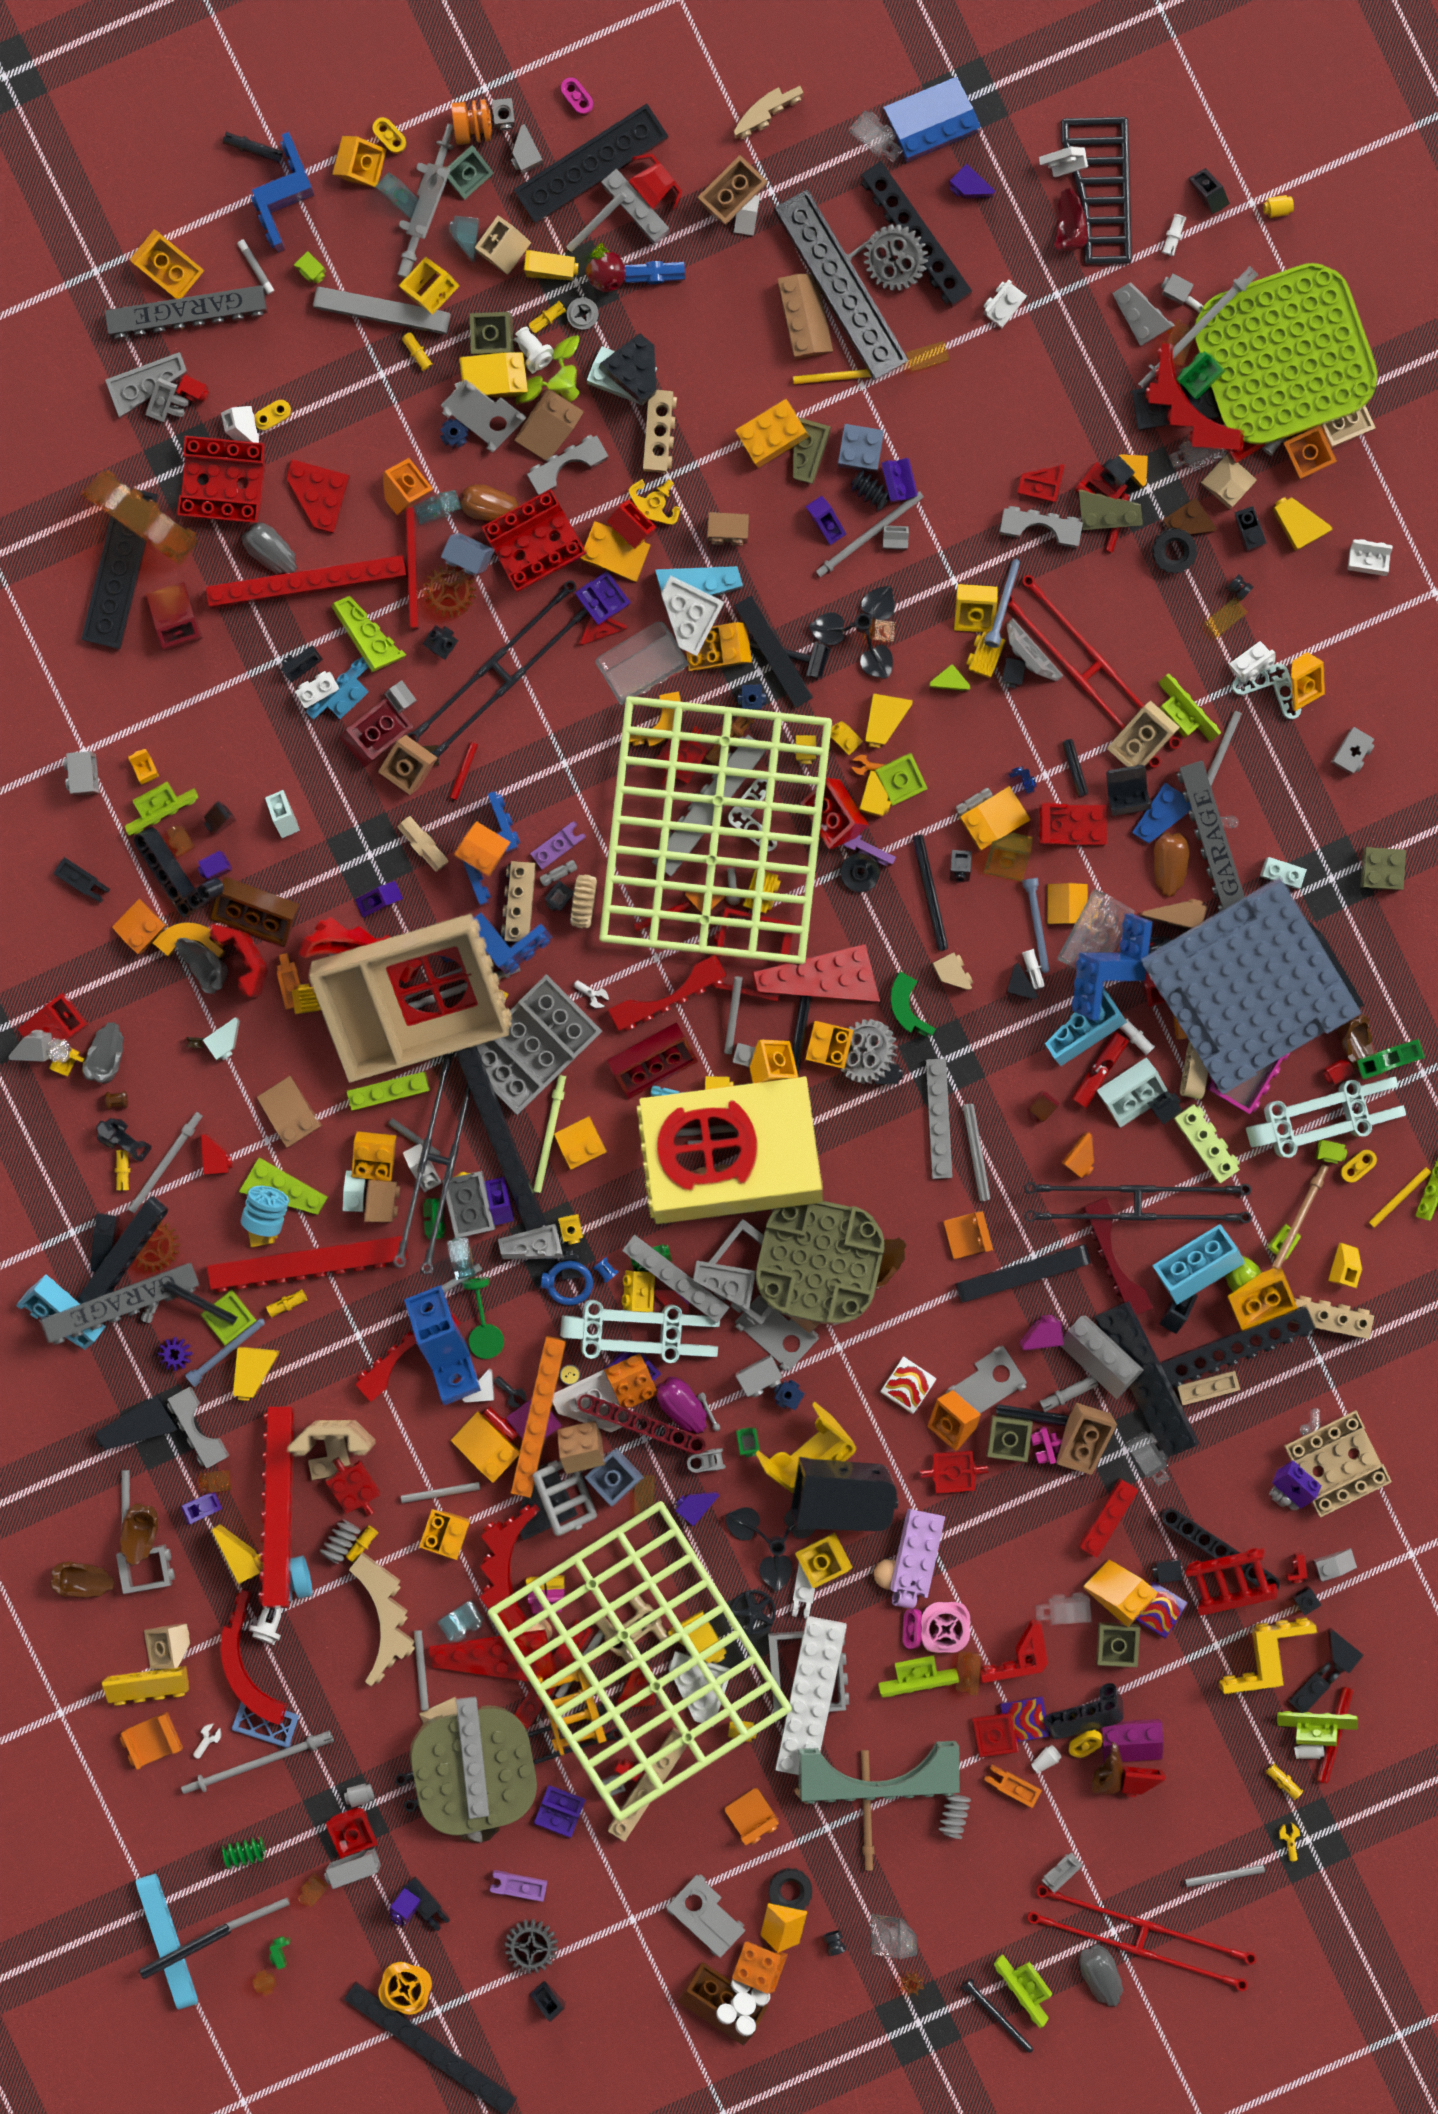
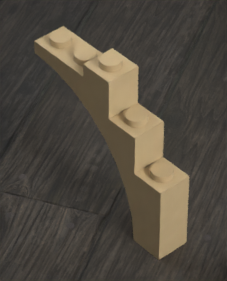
(393, 1641)

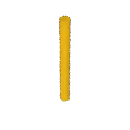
(831, 376)
(1400, 1197)

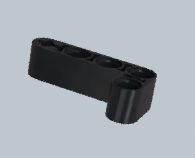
(1089, 1716)

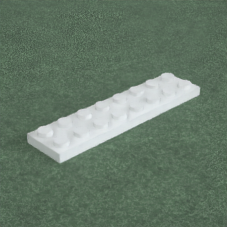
(811, 1690)

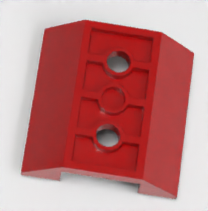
(225, 465)
(529, 531)
(252, 983)

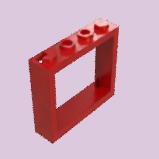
(719, 939)

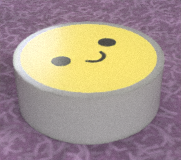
(570, 1374)

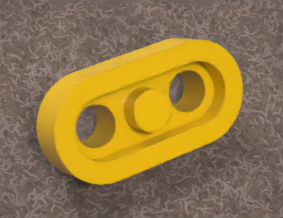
(390, 135)
(273, 417)
(1359, 1167)
(1085, 1743)

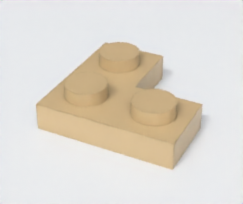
(323, 1466)

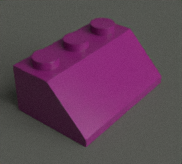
(1043, 1333)
(1135, 1740)

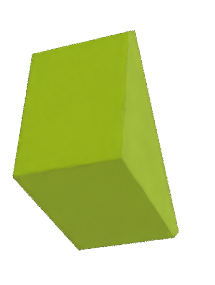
(950, 679)
(1277, 1242)

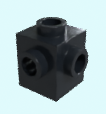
(440, 641)

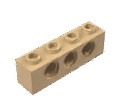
(652, 462)

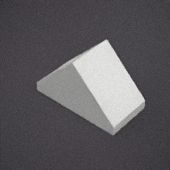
(746, 217)
(487, 1389)

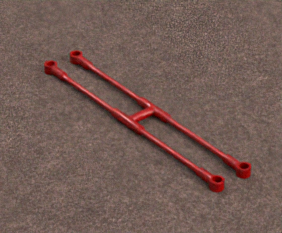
(1100, 661)
(1138, 1948)

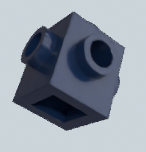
(457, 440)
(752, 691)
(791, 1401)

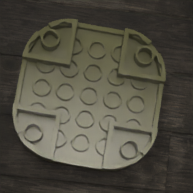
(820, 1262)
(440, 1774)

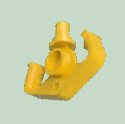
(654, 503)

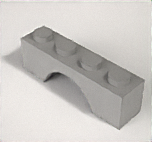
(636, 207)
(589, 452)
(1065, 530)
(209, 1449)

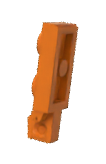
(288, 979)

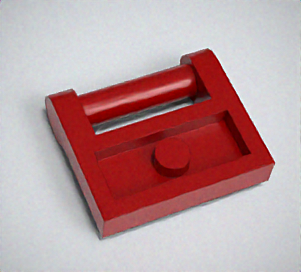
(1097, 481)

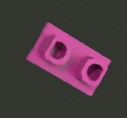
(1042, 1437)

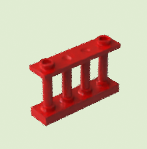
(1230, 1600)

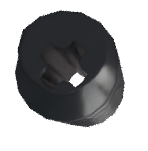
(870, 491)

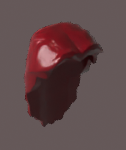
(1072, 223)

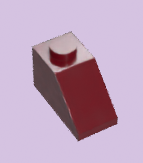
(1042, 1107)

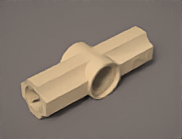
(423, 843)

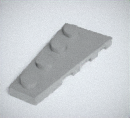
(137, 385)

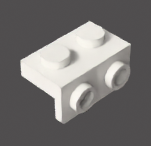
(1369, 557)
(317, 690)

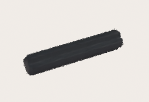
(1075, 767)

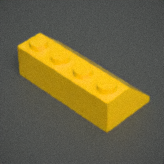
(146, 1684)

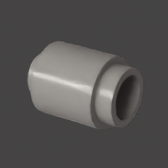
(359, 1795)

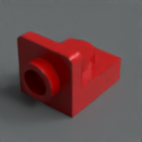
(1298, 1564)

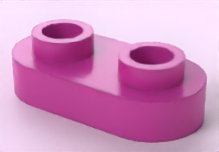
(577, 96)
(912, 1628)

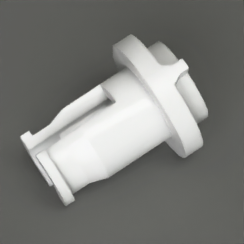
(537, 354)
(267, 1631)

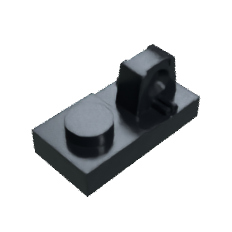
(301, 664)

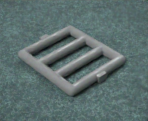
(552, 1512)

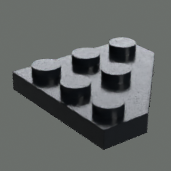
(633, 368)
(540, 1521)

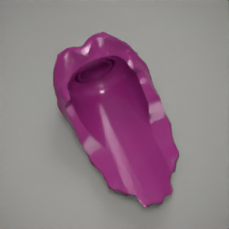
(681, 1405)

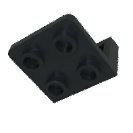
(1128, 790)

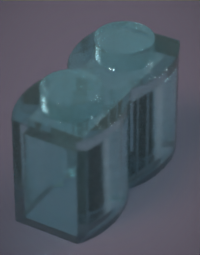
(460, 1621)

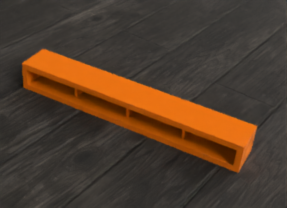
(538, 1416)

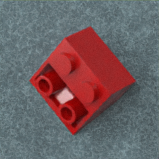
(631, 524)

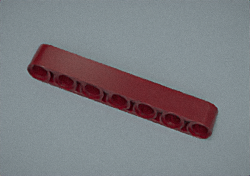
(650, 1424)

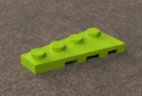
(371, 642)

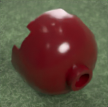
(606, 272)

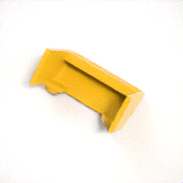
(827, 1444)

